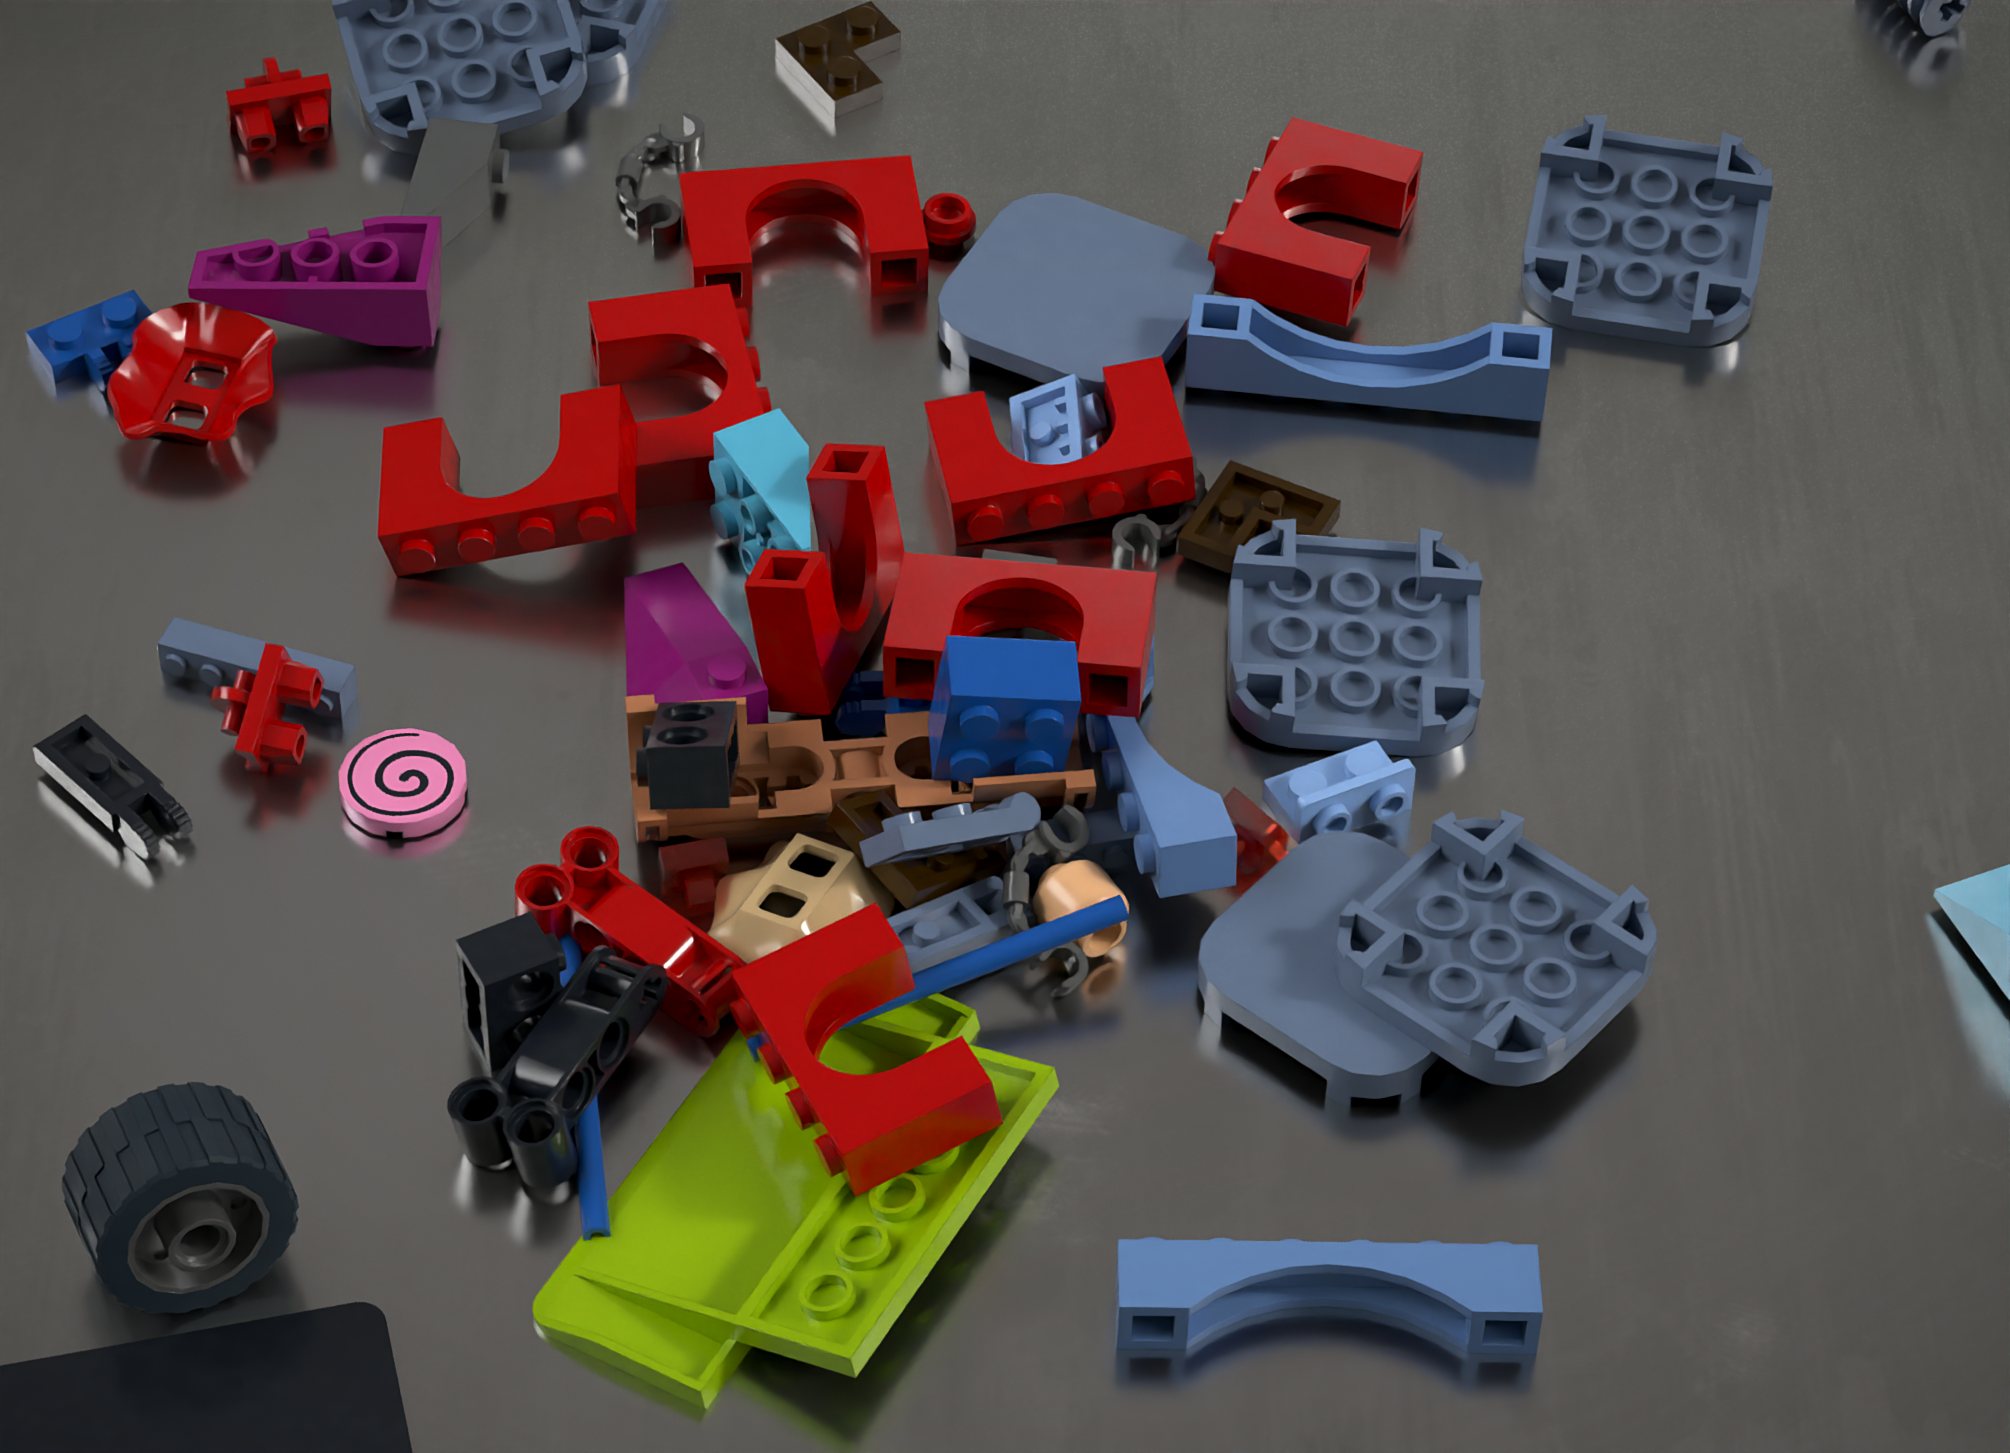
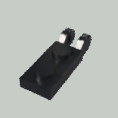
(111, 784)

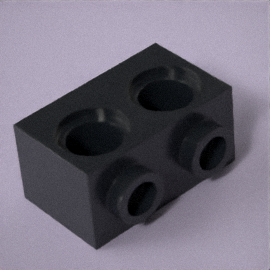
(690, 755)
(507, 984)

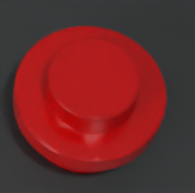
(948, 219)

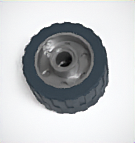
(179, 1198)

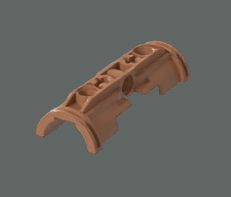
(810, 775)

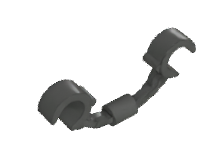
(658, 207)
(1147, 531)
(1016, 888)

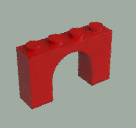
(1307, 172)
(864, 198)
(681, 336)
(1001, 495)
(577, 500)
(822, 607)
(1097, 608)
(869, 1122)

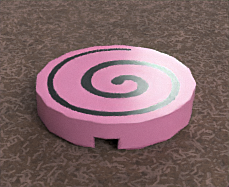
(403, 782)

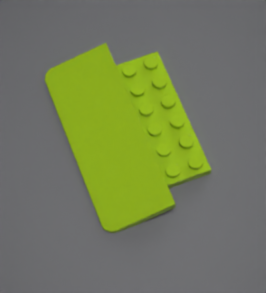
(746, 1239)

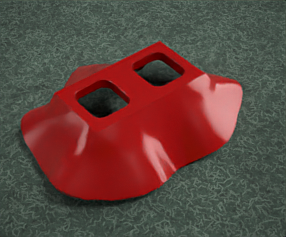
(164, 353)

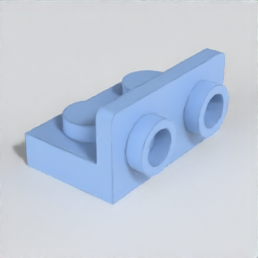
(1057, 422)
(1340, 792)

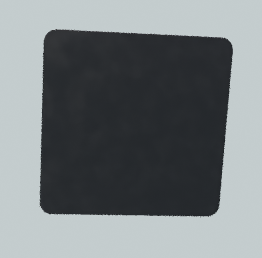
(244, 1387)

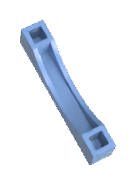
(1482, 373)
(1176, 823)
(1465, 1293)

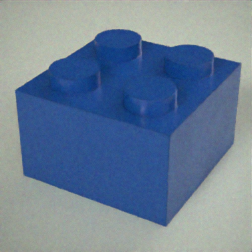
(1003, 707)

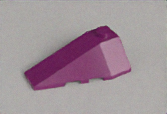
(354, 285)
(684, 644)

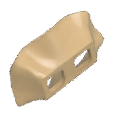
(756, 932)

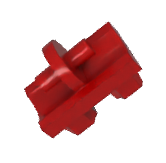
(278, 101)
(257, 707)

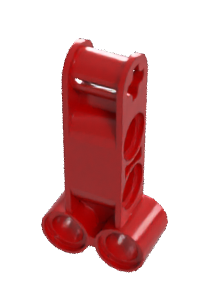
(606, 908)

